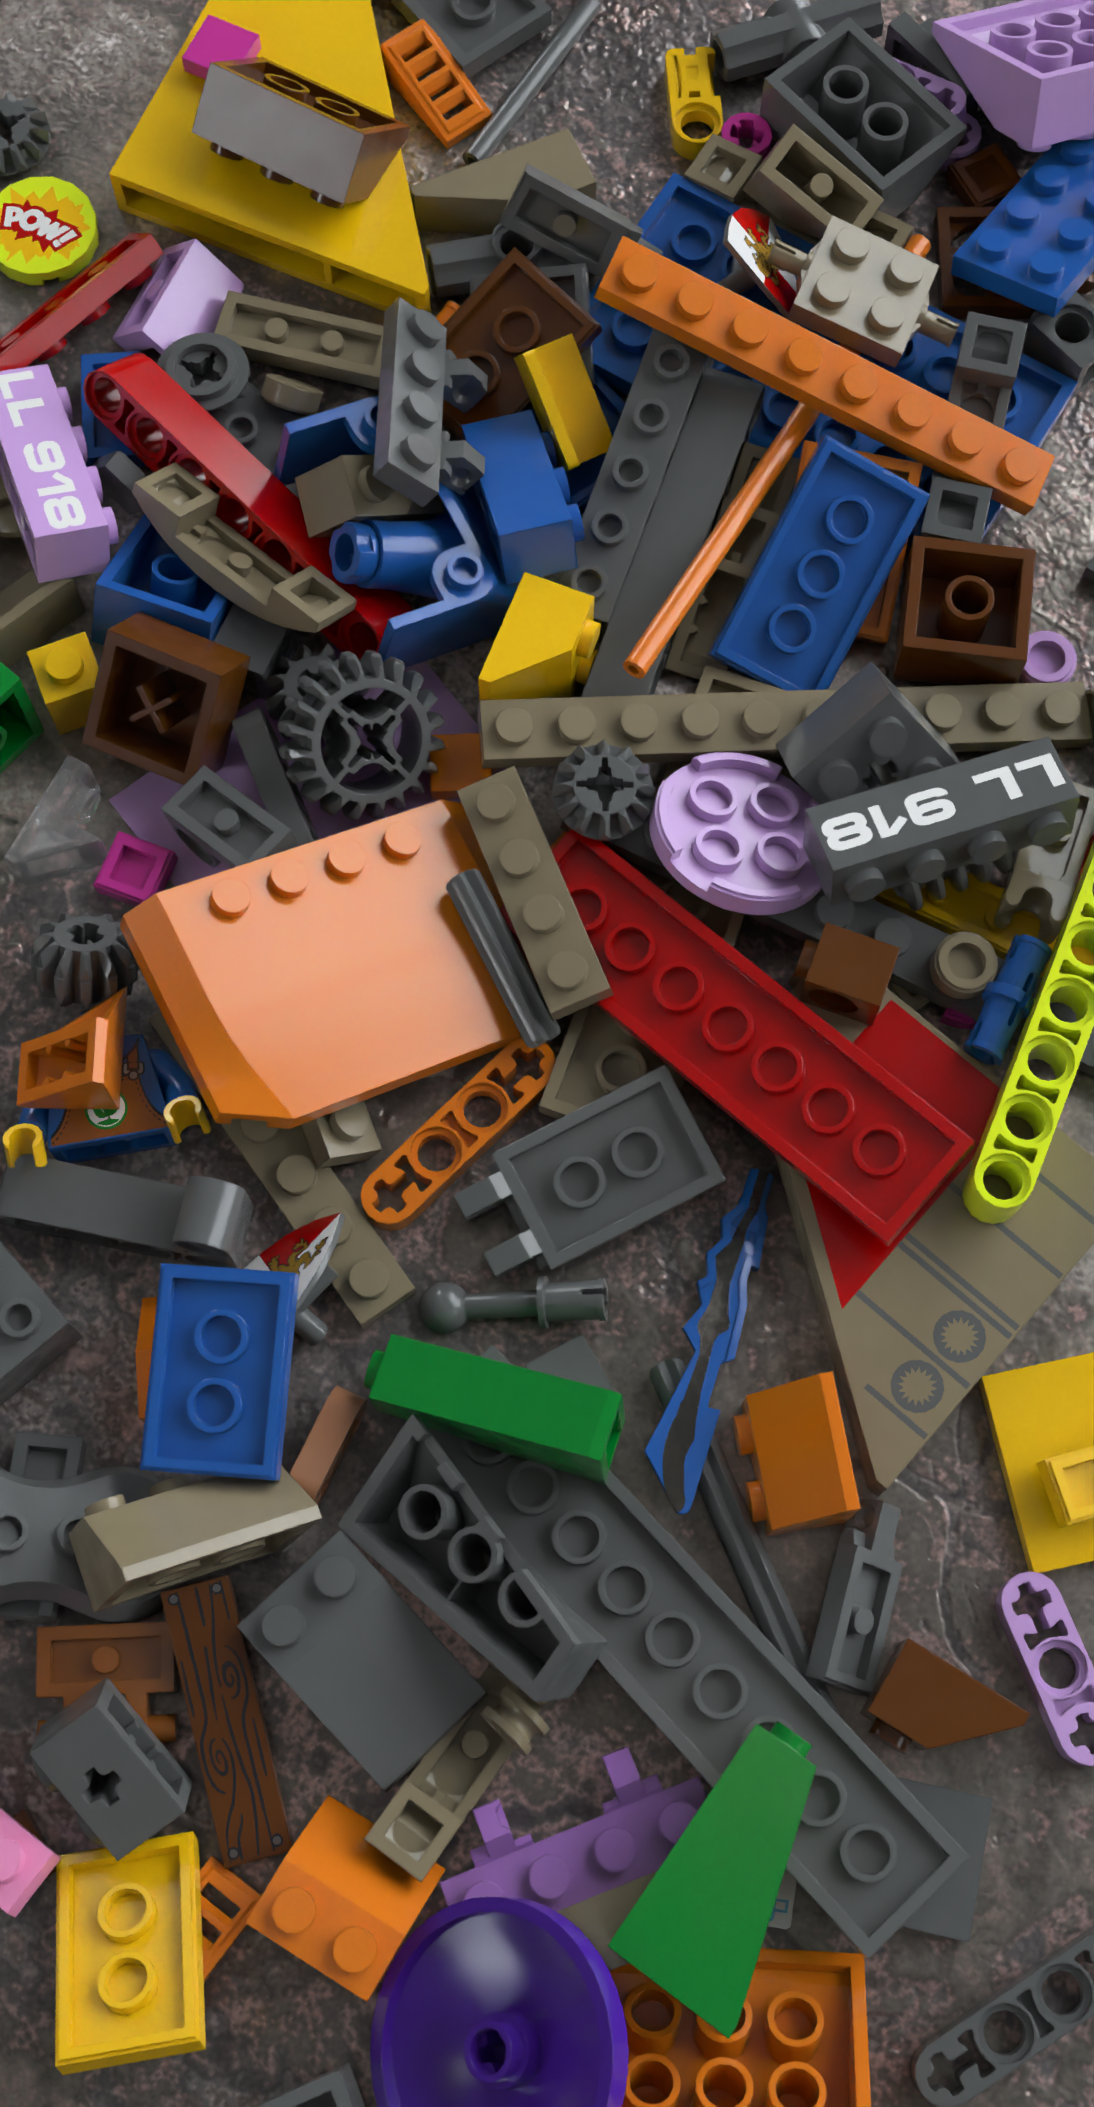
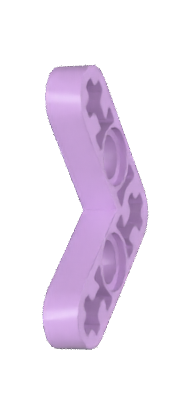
(1055, 1705)

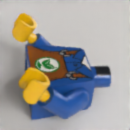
(153, 1111)

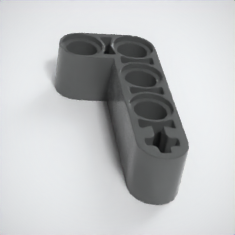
(129, 1213)

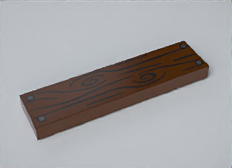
(227, 1721)

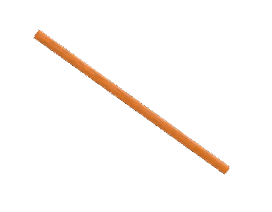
(731, 524)

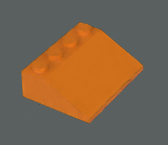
(793, 2045)

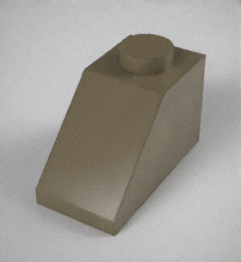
(808, 186)

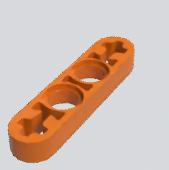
(453, 1127)

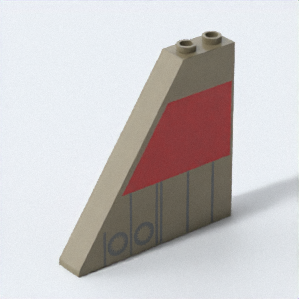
(950, 1292)

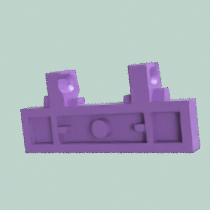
(588, 1858)

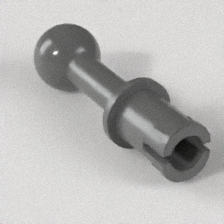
(447, 1306)

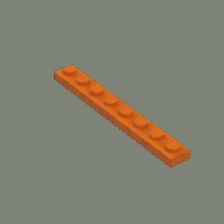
(823, 375)

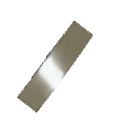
(716, 599)

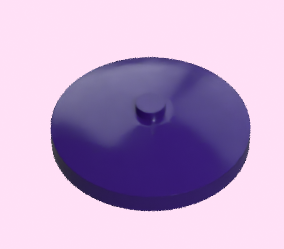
(498, 2012)

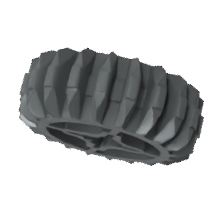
(343, 752)

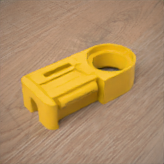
(691, 97)

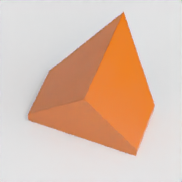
(76, 1063)

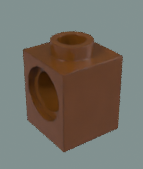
(846, 973)

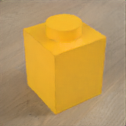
(66, 679)

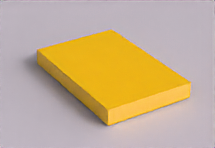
(1032, 1418)
(129, 1955)

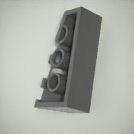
(453, 1557)

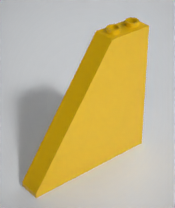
(176, 181)

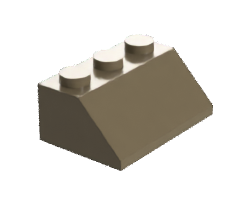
(185, 1533)

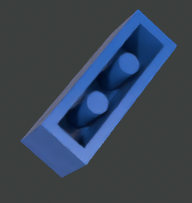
(524, 497)

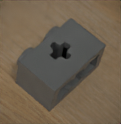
(87, 1750)

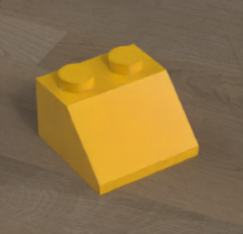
(542, 643)

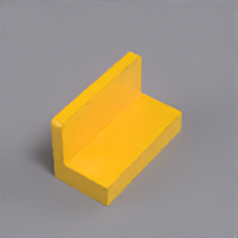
(565, 401)

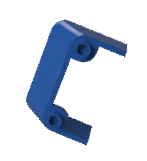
(463, 578)

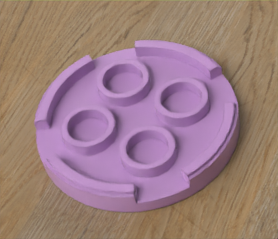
(735, 833)

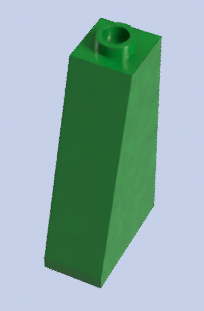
(499, 1405)
(716, 1890)

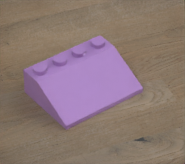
(1028, 67)

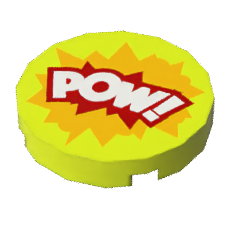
(45, 230)

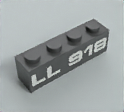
(940, 821)

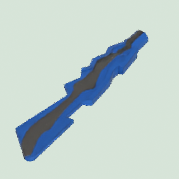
(688, 1424)

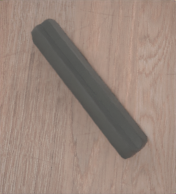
(502, 957)

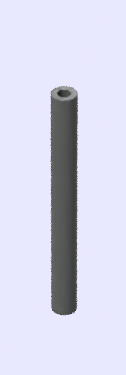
(532, 81)

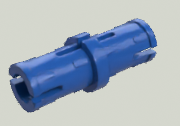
(1007, 999)

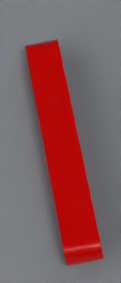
(169, 426)

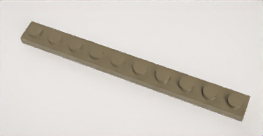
(753, 722)

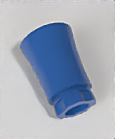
(391, 553)

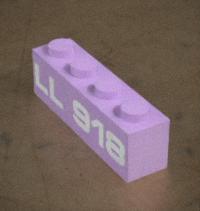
(48, 479)

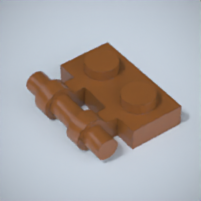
(131, 1655)

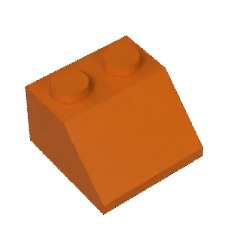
(797, 1456)
(342, 1900)

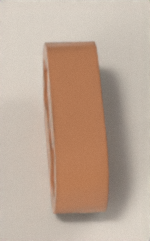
(328, 1442)

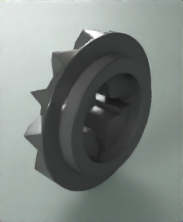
(30, 135)
(202, 353)
(582, 807)

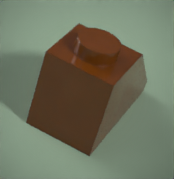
(933, 1703)

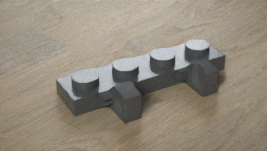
(414, 380)

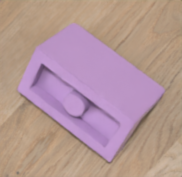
(177, 299)

